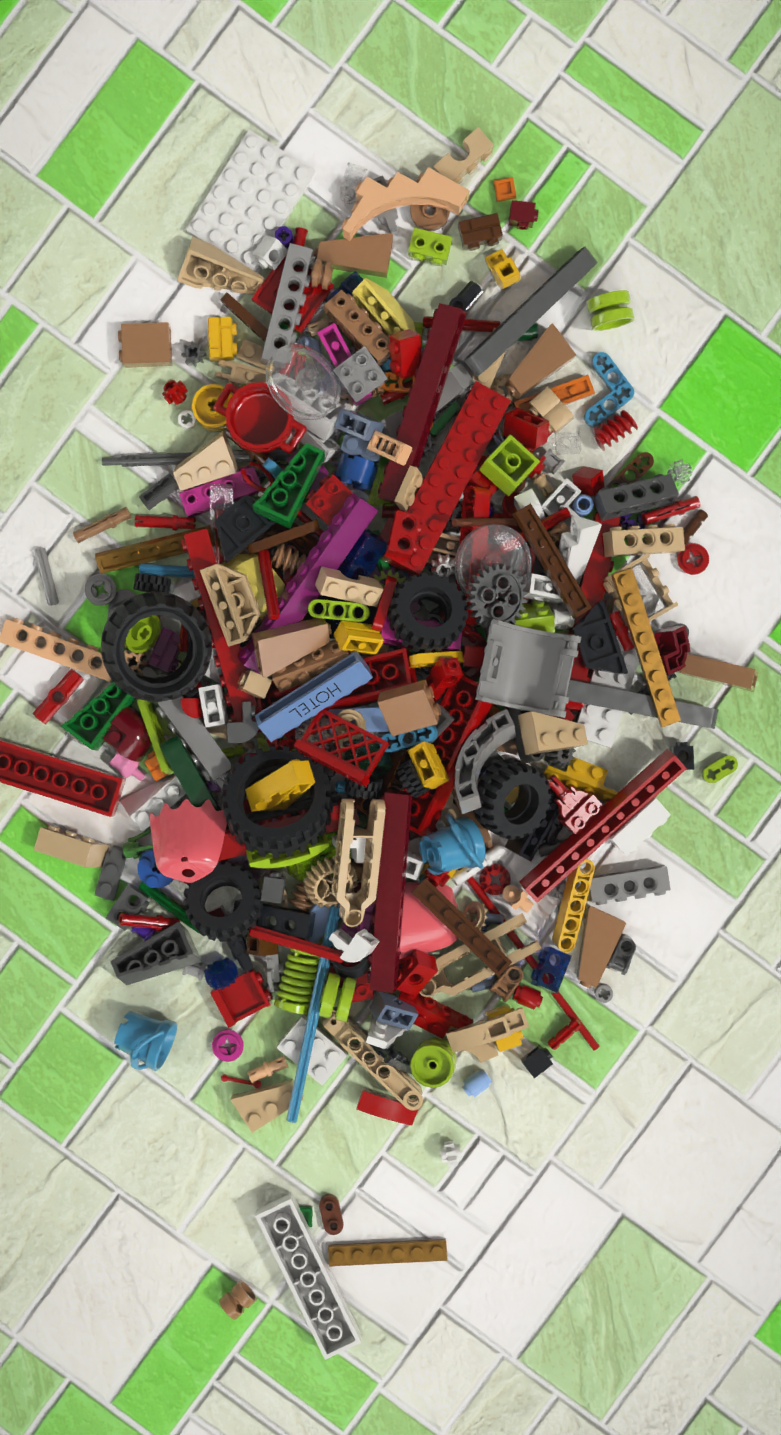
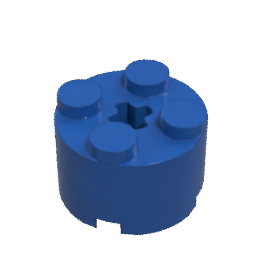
(356, 471)
(148, 873)

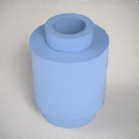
(582, 499)
(476, 1083)

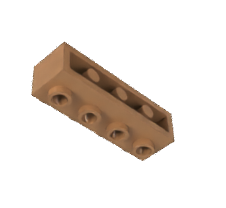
(358, 326)
(309, 666)

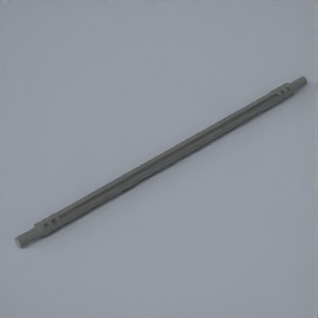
(176, 458)

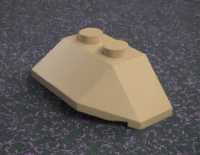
(232, 602)

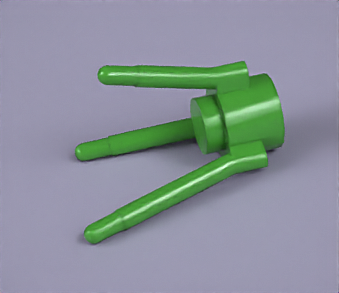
(133, 848)

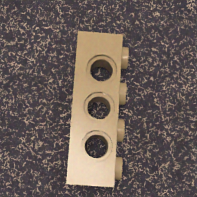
(615, 545)

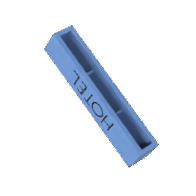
(313, 696)

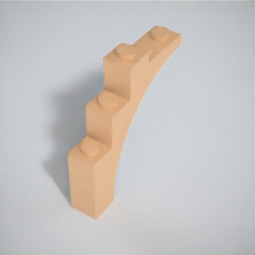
(400, 191)

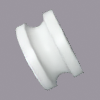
(185, 414)

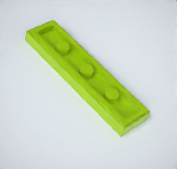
(155, 733)

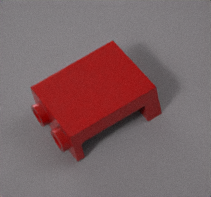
(242, 997)

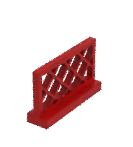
(336, 763)

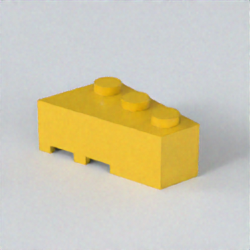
(281, 787)

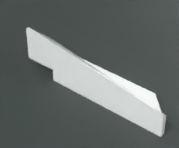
(578, 545)

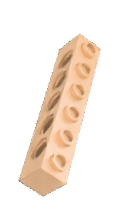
(10, 636)

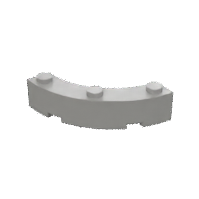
(456, 385)
(475, 752)

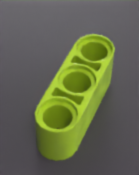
(329, 610)

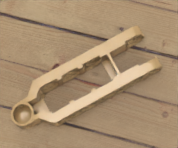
(354, 904)
(439, 981)
(394, 1080)

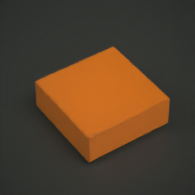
(504, 189)

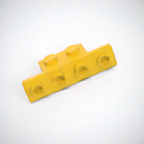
(583, 777)

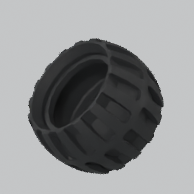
(177, 682)

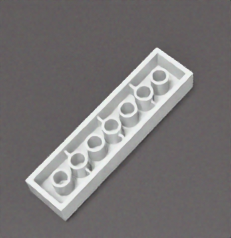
(603, 722)
(308, 1276)

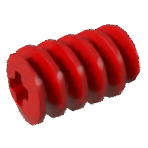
(614, 428)

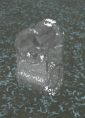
(352, 176)

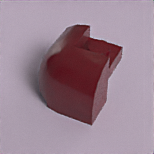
(673, 647)
(129, 735)

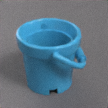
(453, 846)
(146, 1040)

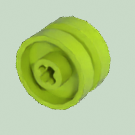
(610, 310)
(143, 634)
(337, 997)
(426, 1071)

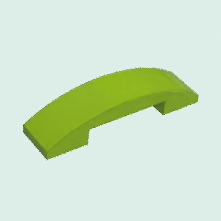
(283, 861)

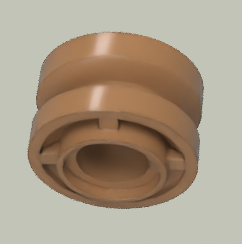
(321, 274)

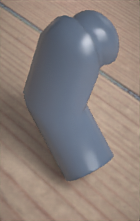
(310, 342)
(492, 918)
(483, 985)

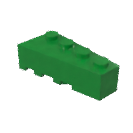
(287, 493)
(95, 719)

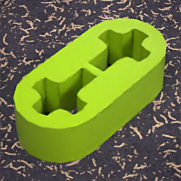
(722, 772)

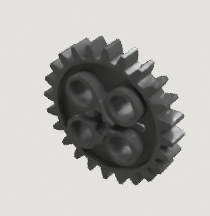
(496, 595)

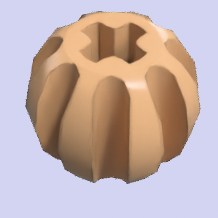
(138, 658)

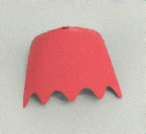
(190, 834)
(421, 927)

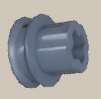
(496, 441)

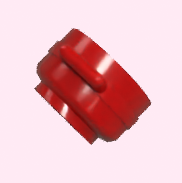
(257, 419)

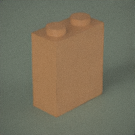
(145, 344)
(409, 707)

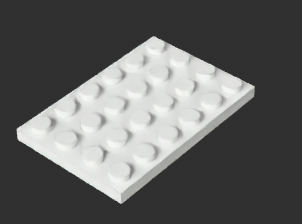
(251, 198)

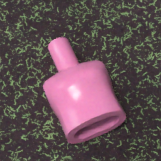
(126, 767)

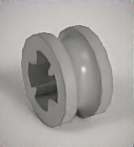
(607, 988)

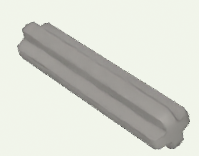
(46, 576)

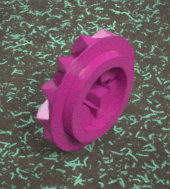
(222, 1052)

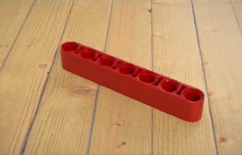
(475, 505)

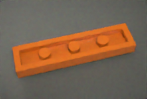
(566, 392)

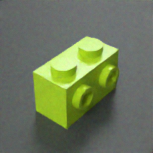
(430, 247)

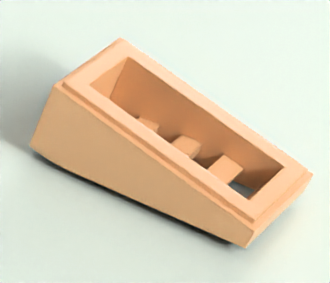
(400, 453)

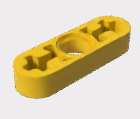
(430, 659)

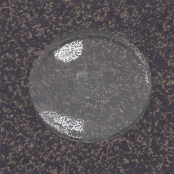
(303, 382)
(491, 545)

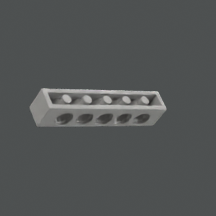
(295, 256)

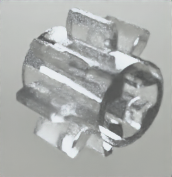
(680, 472)

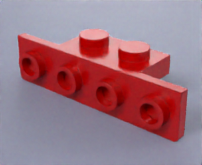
(434, 1015)

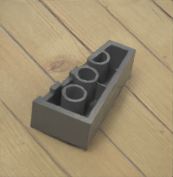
(156, 956)

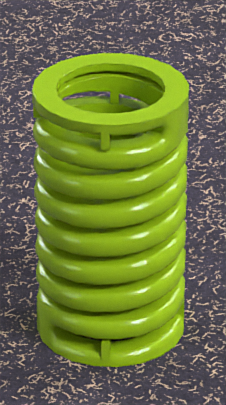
(291, 983)

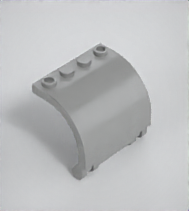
(527, 668)

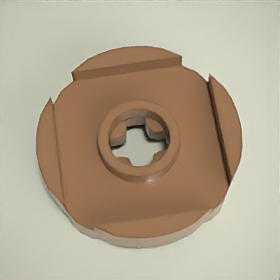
(429, 222)

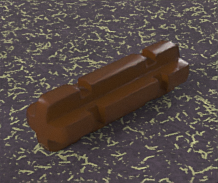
(694, 524)

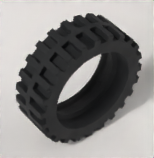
(279, 839)

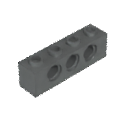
(609, 508)

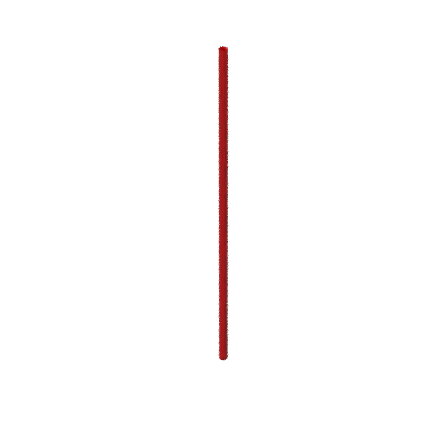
(531, 961)

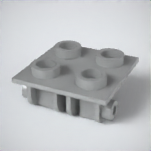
(360, 374)

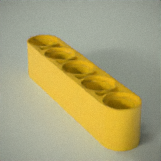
(575, 912)

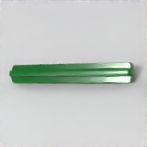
(167, 903)

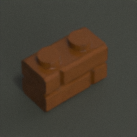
(480, 231)

